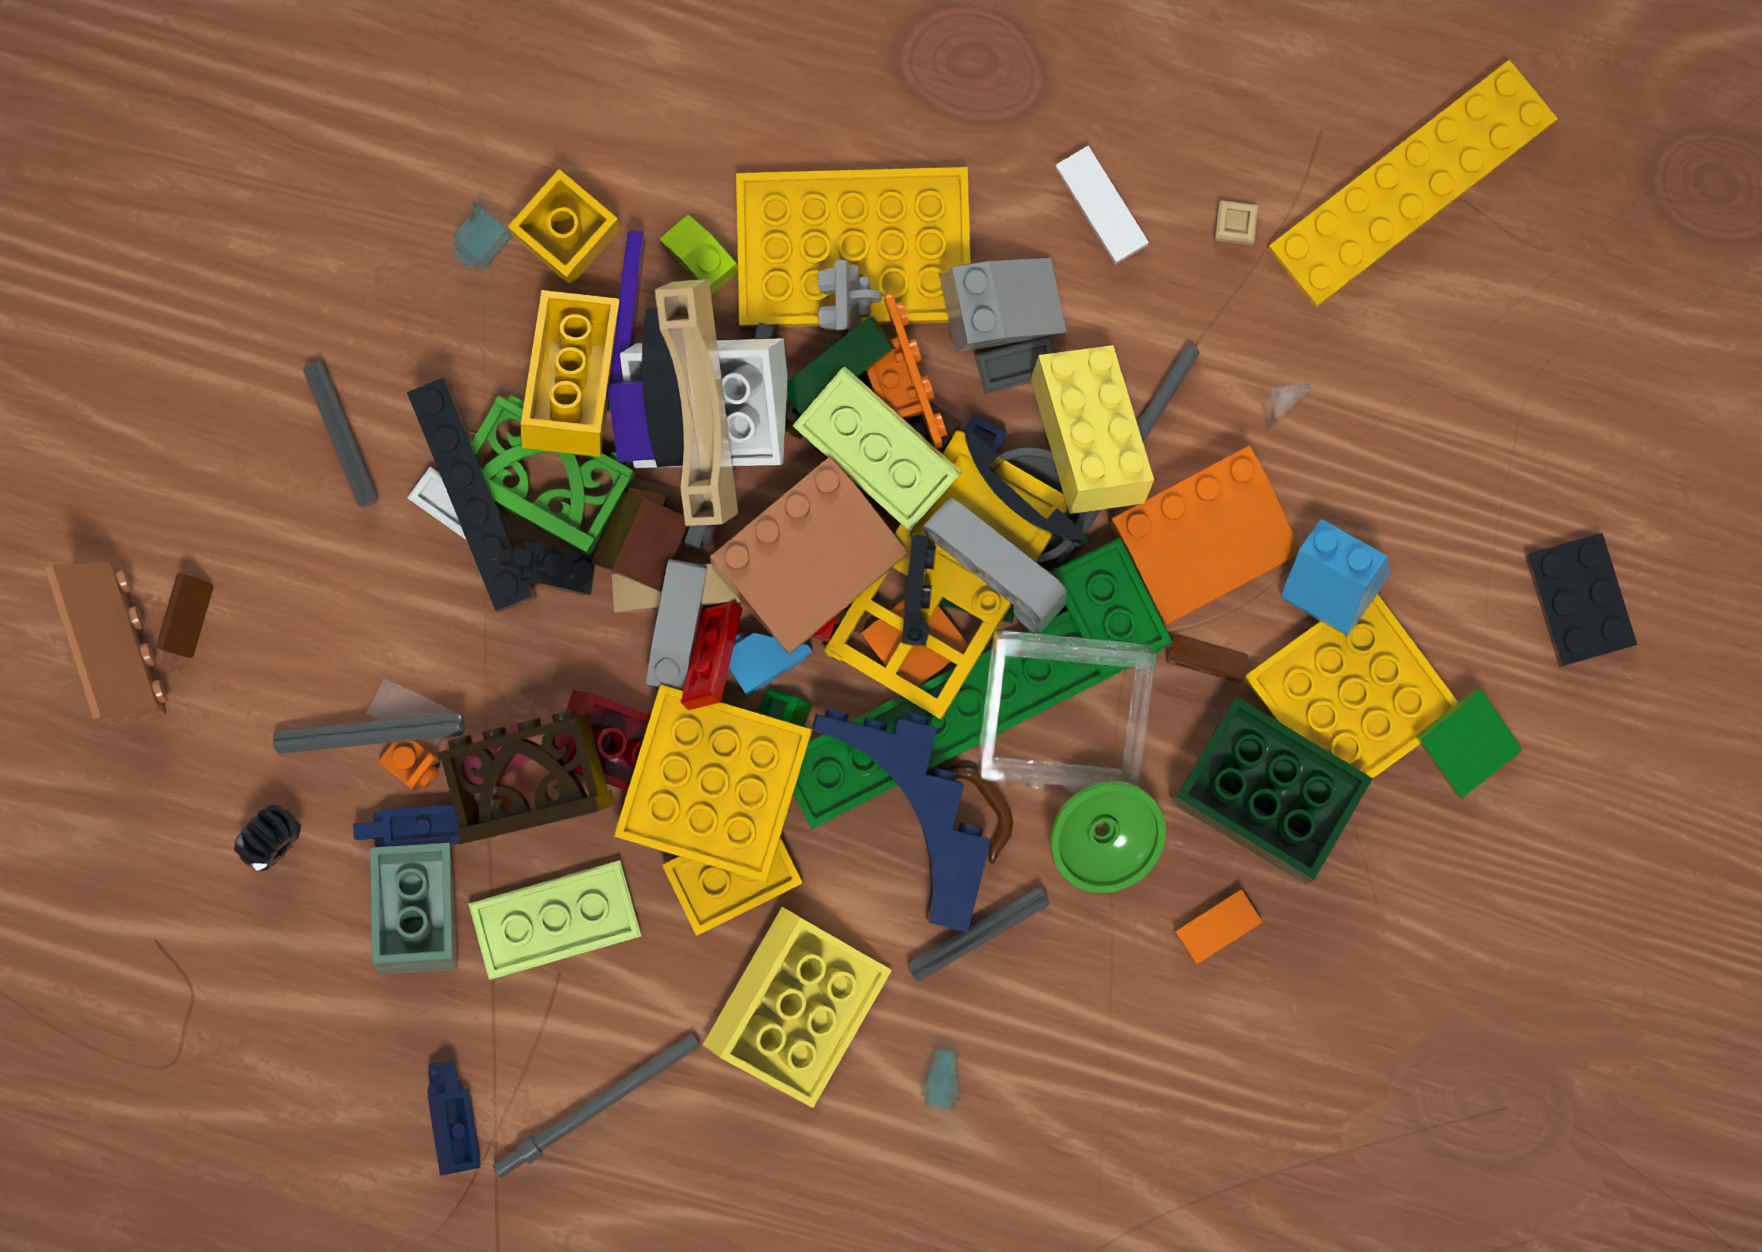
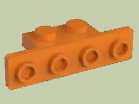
(898, 379)

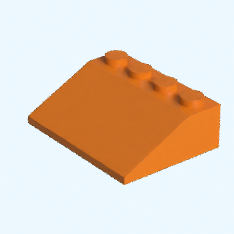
(1206, 535)

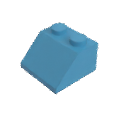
(1335, 577)

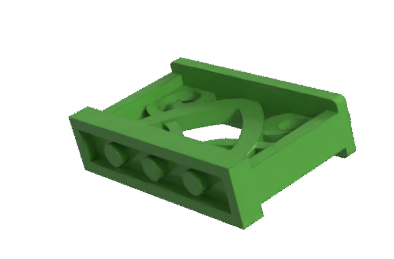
(568, 522)

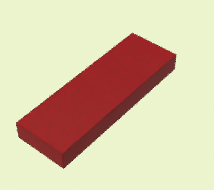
(711, 655)

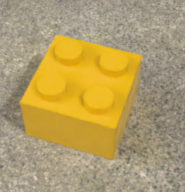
(564, 227)

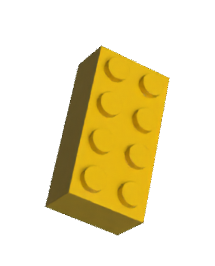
(569, 374)

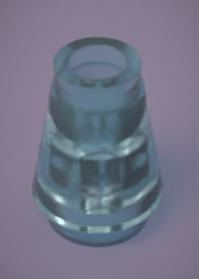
(942, 1081)

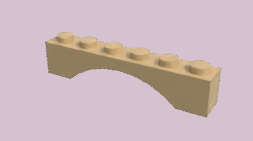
(690, 334)

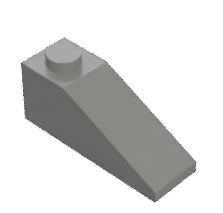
(676, 624)

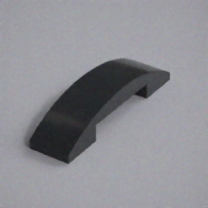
(661, 396)
(987, 463)

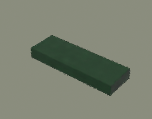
(855, 351)

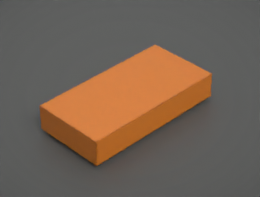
(1218, 927)

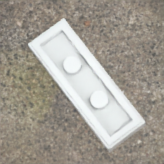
(1101, 205)

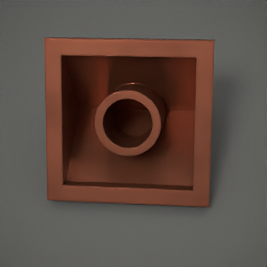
(640, 540)

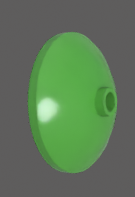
(1119, 851)

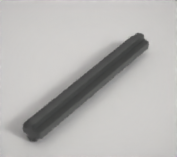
(369, 732)

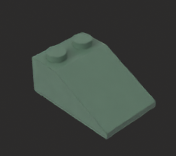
(413, 909)

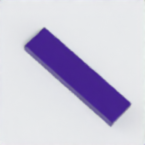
(628, 300)

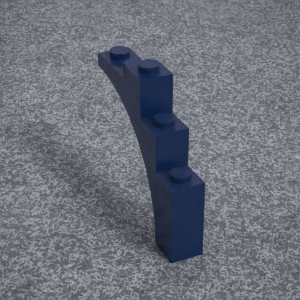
(954, 854)

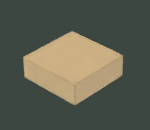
(1236, 223)

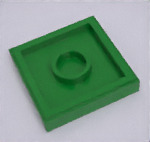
(1469, 743)

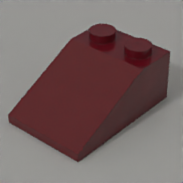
(616, 732)

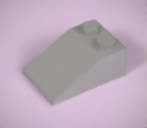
(1002, 303)

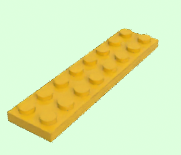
(1412, 183)

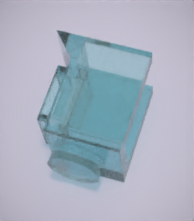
(479, 240)

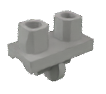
(852, 297)

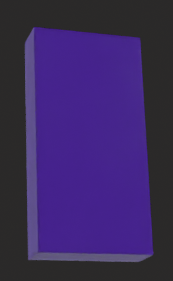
(629, 421)

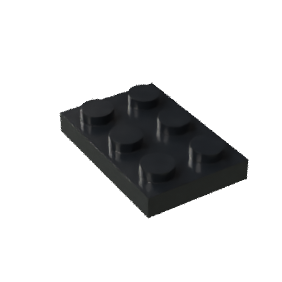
(1581, 599)

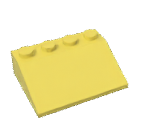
(796, 1007)

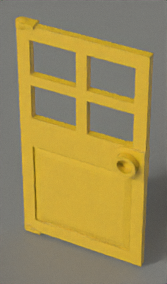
(952, 579)

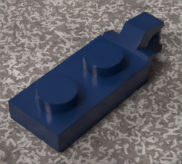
(410, 826)
(451, 1120)

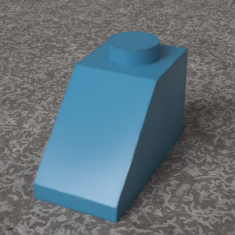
(761, 660)

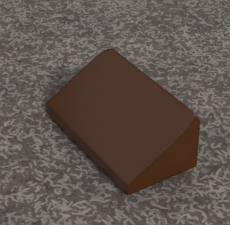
(184, 616)
(1208, 658)

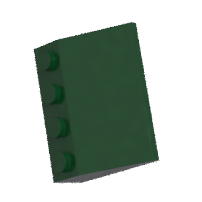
(1272, 791)

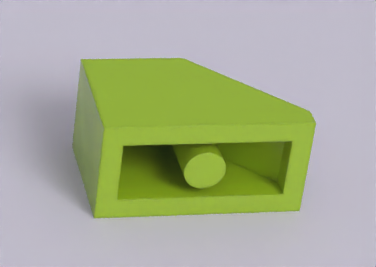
(700, 253)

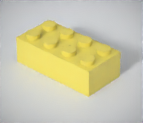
(1091, 429)

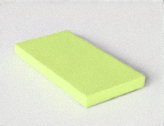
(877, 448)
(555, 920)

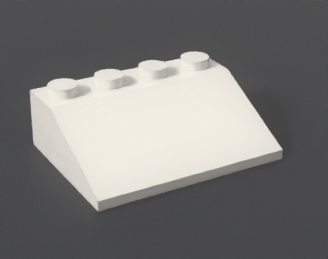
(753, 394)

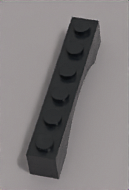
(469, 491)

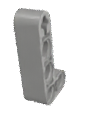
(998, 563)

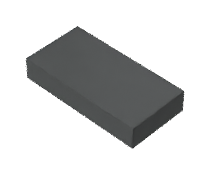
(1011, 365)

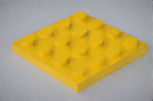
(1354, 693)
(713, 784)

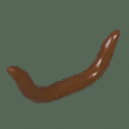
(995, 801)

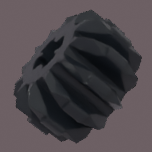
(267, 837)

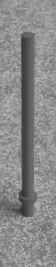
(1146, 424)

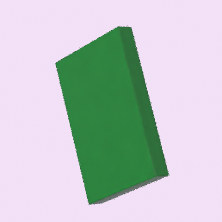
(1110, 600)

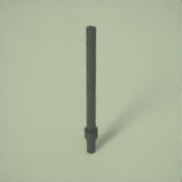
(531, 1148)

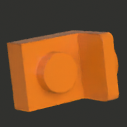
(411, 763)

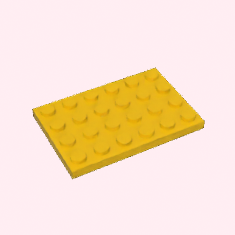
(889, 222)

